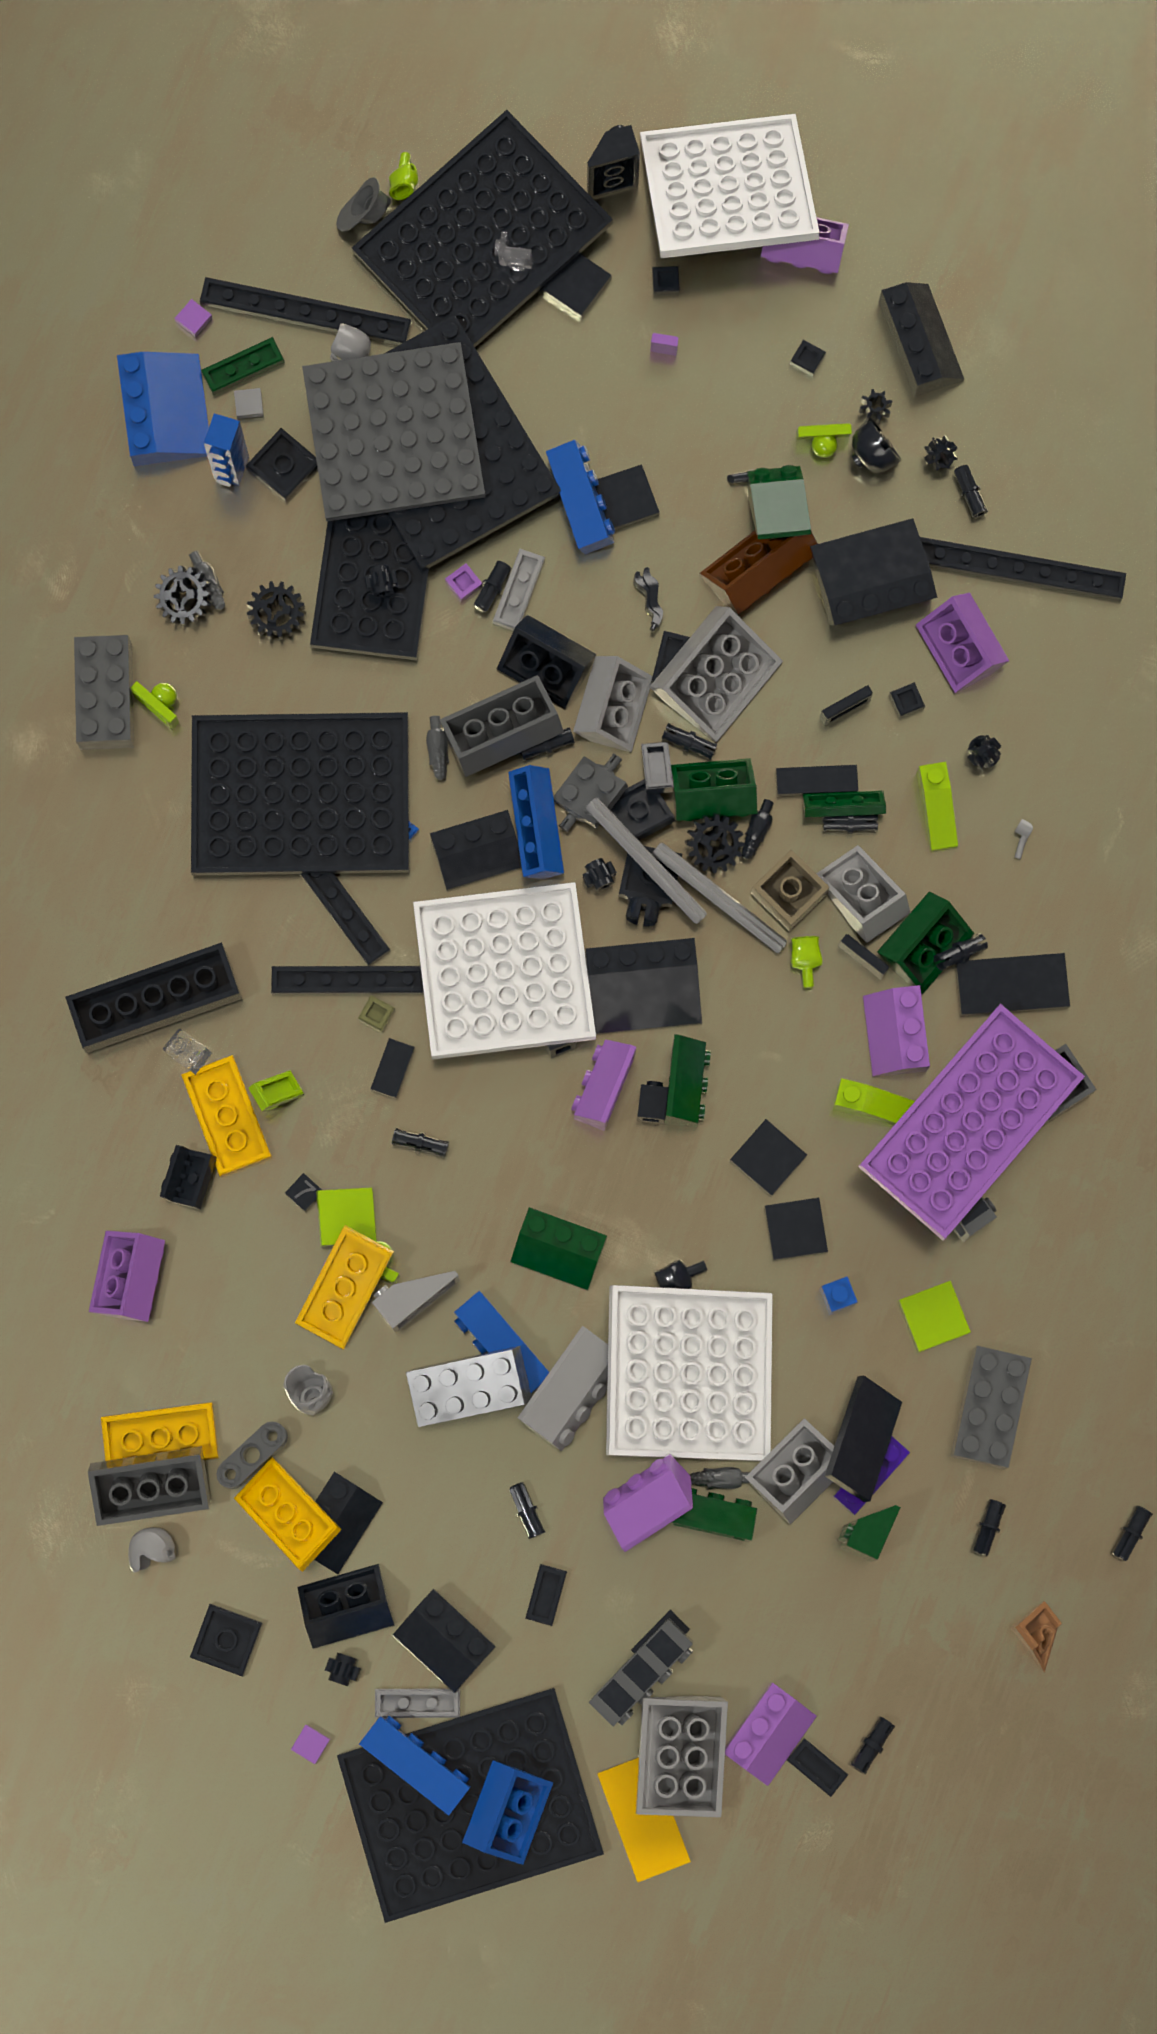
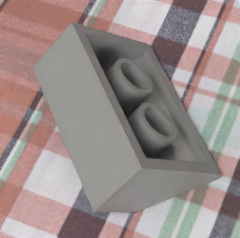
(613, 703)
(794, 1471)

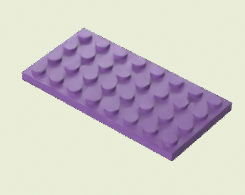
(971, 1122)

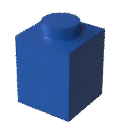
(838, 1295)

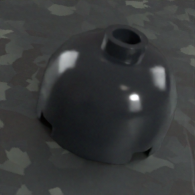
(873, 448)

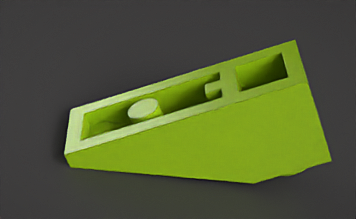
(937, 805)
(870, 1102)

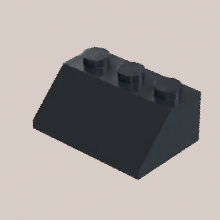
(614, 162)
(549, 654)
(476, 850)
(352, 1511)
(345, 1606)
(443, 1640)

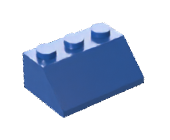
(507, 1812)

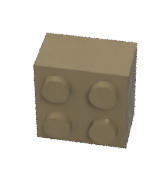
(790, 890)

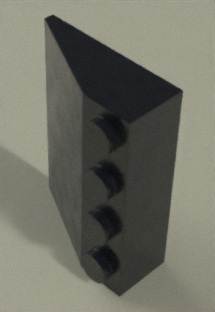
(873, 572)
(644, 985)

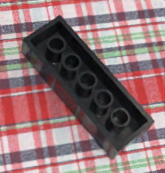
(153, 998)

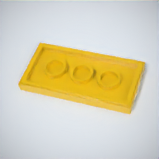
(226, 1116)
(344, 1287)
(160, 1432)
(287, 1514)
(649, 1840)

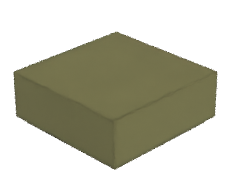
(376, 1013)

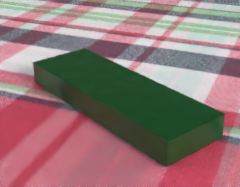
(242, 366)
(844, 803)

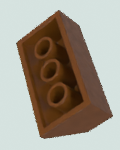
(756, 567)

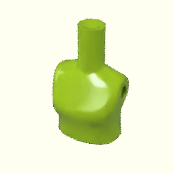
(403, 178)
(806, 957)

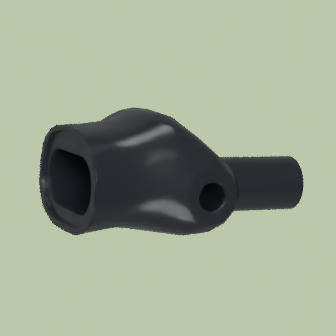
(678, 1274)

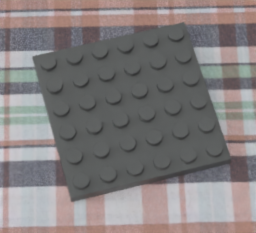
(393, 431)

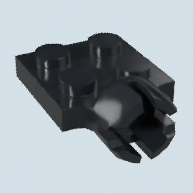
(643, 892)

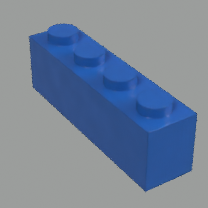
(226, 450)
(580, 496)
(536, 822)
(495, 1334)
(414, 1764)

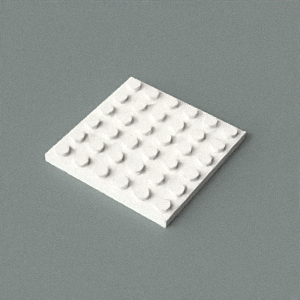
(728, 186)
(504, 971)
(689, 1373)

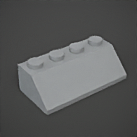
(569, 1390)

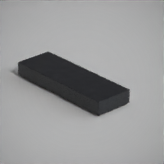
(816, 779)

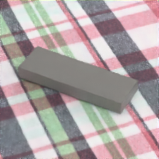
(518, 589)
(417, 1703)

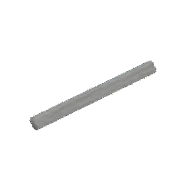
(646, 860)
(719, 897)

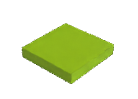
(344, 1208)
(934, 1316)

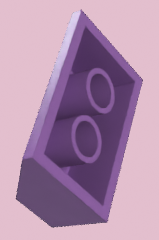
(819, 254)
(962, 642)
(896, 1031)
(603, 1083)
(127, 1275)
(648, 1501)
(769, 1733)

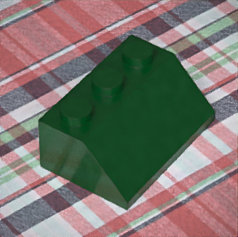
(714, 787)
(924, 933)
(687, 1082)
(558, 1248)
(719, 1516)
(868, 1534)

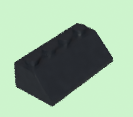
(920, 337)

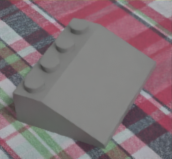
(716, 672)
(682, 1756)

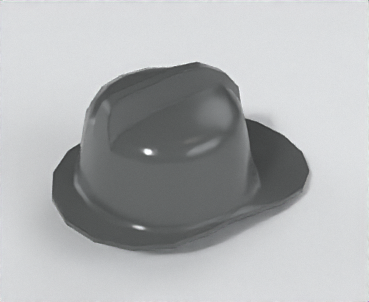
(364, 207)

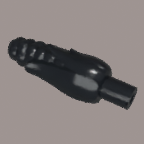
(757, 829)

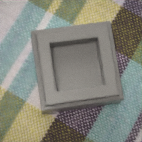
(248, 403)

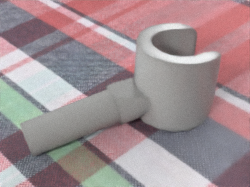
(1024, 829)

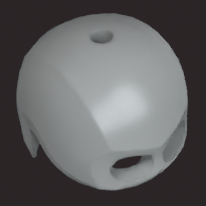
(350, 344)
(307, 1389)
(150, 1544)

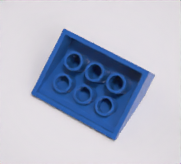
(163, 406)

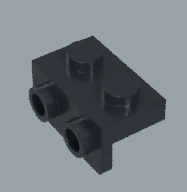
(187, 1177)

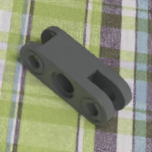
(237, 1460)

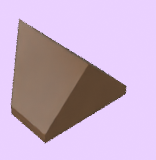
(1038, 1632)

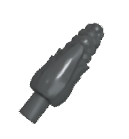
(210, 575)
(437, 748)
(719, 1478)

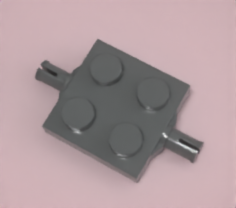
(585, 784)

